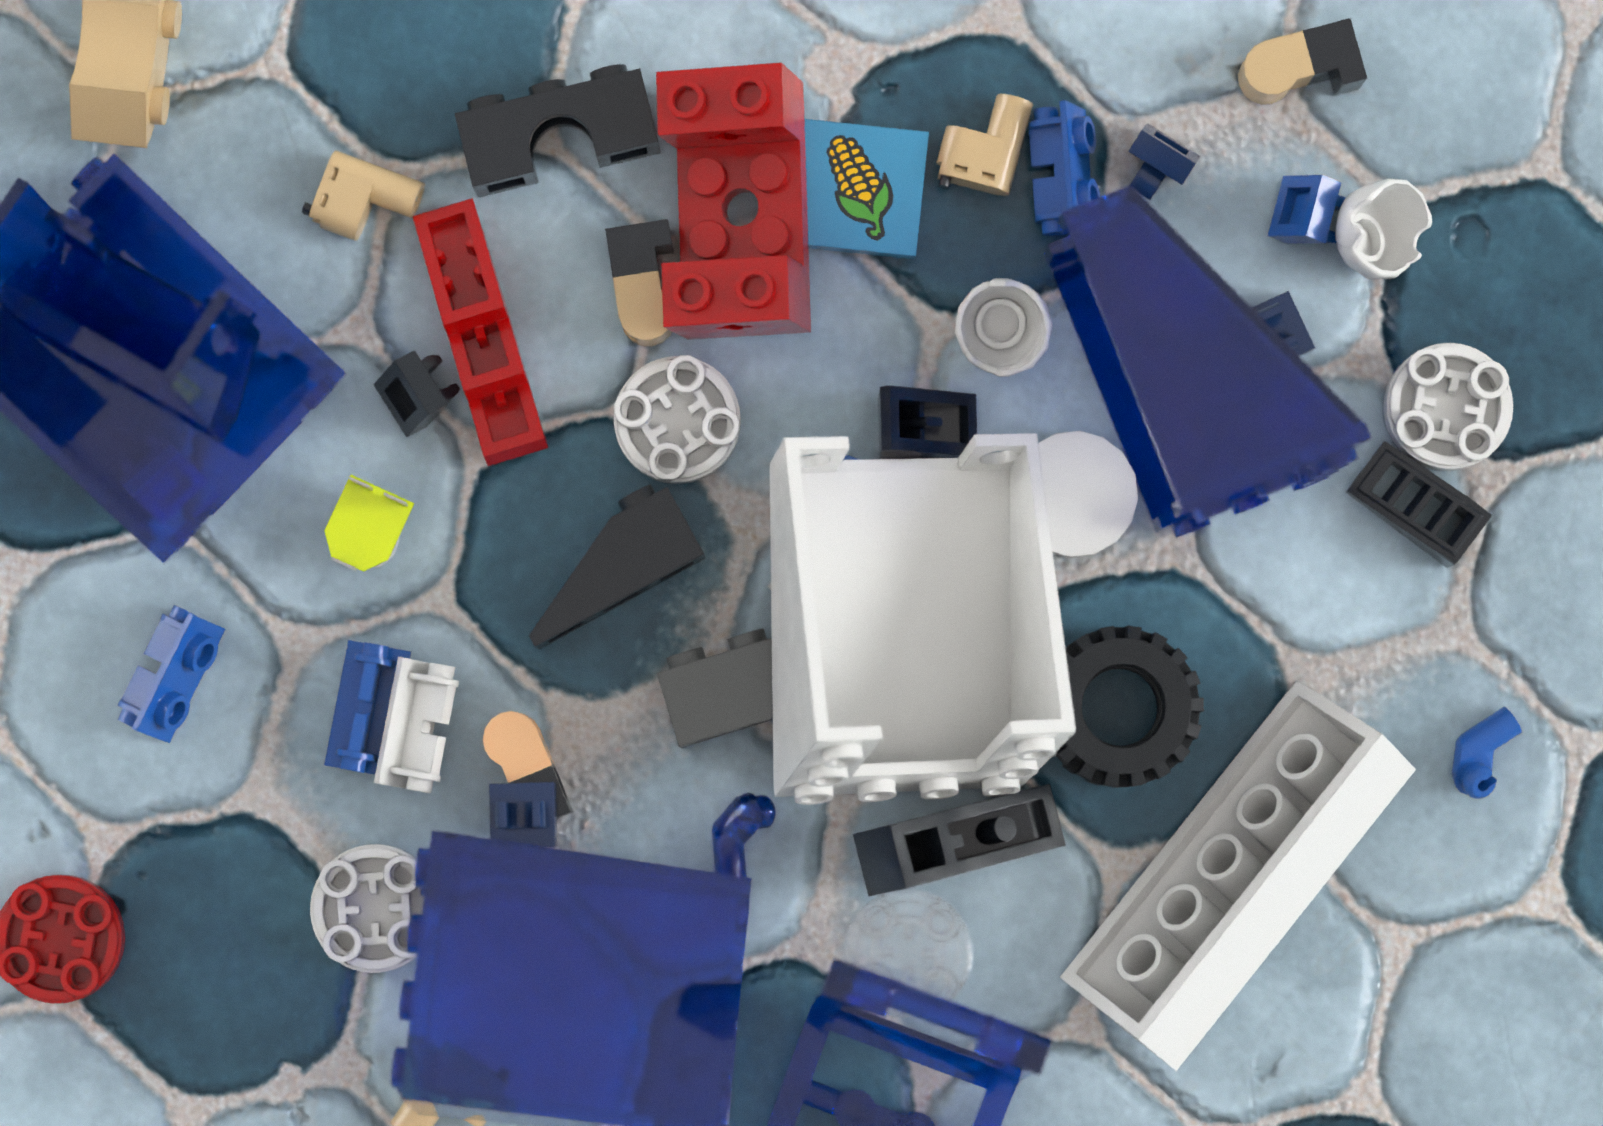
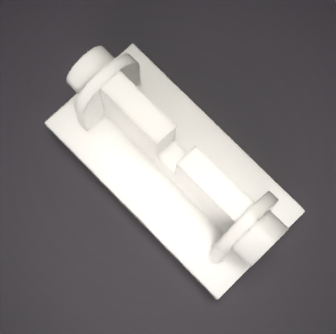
(409, 751)

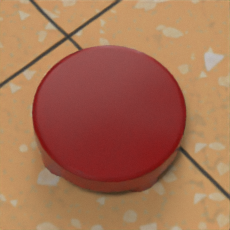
(60, 938)

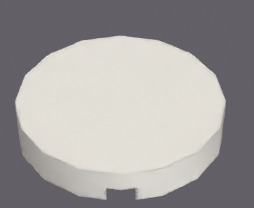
(1087, 492)

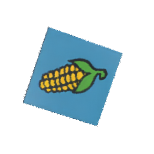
(864, 188)

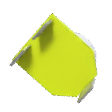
(366, 525)

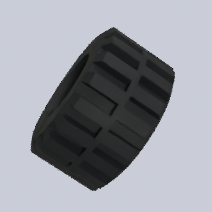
(1175, 699)

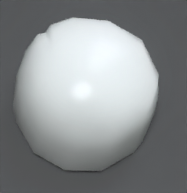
(1381, 228)
(1003, 327)

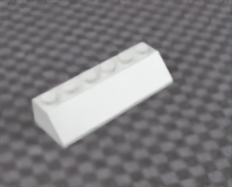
(1238, 873)

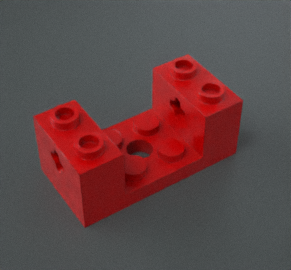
(736, 136)

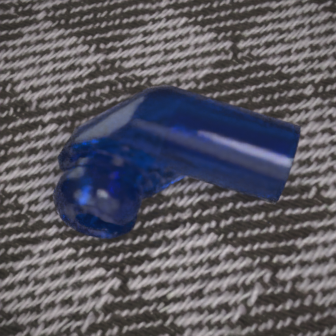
(736, 827)

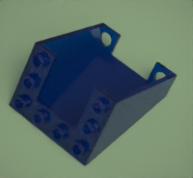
(1189, 372)
(118, 447)
(570, 988)

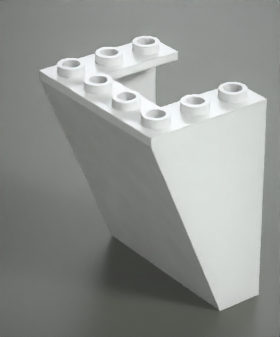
(913, 622)

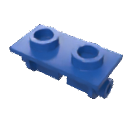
(1066, 145)
(161, 700)
(362, 706)

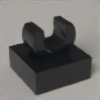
(412, 391)

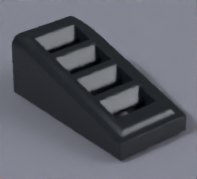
(1452, 500)

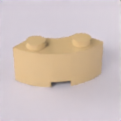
(122, 70)

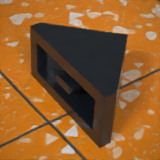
(924, 422)

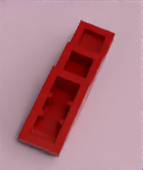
(480, 332)

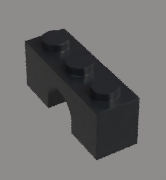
(503, 134)

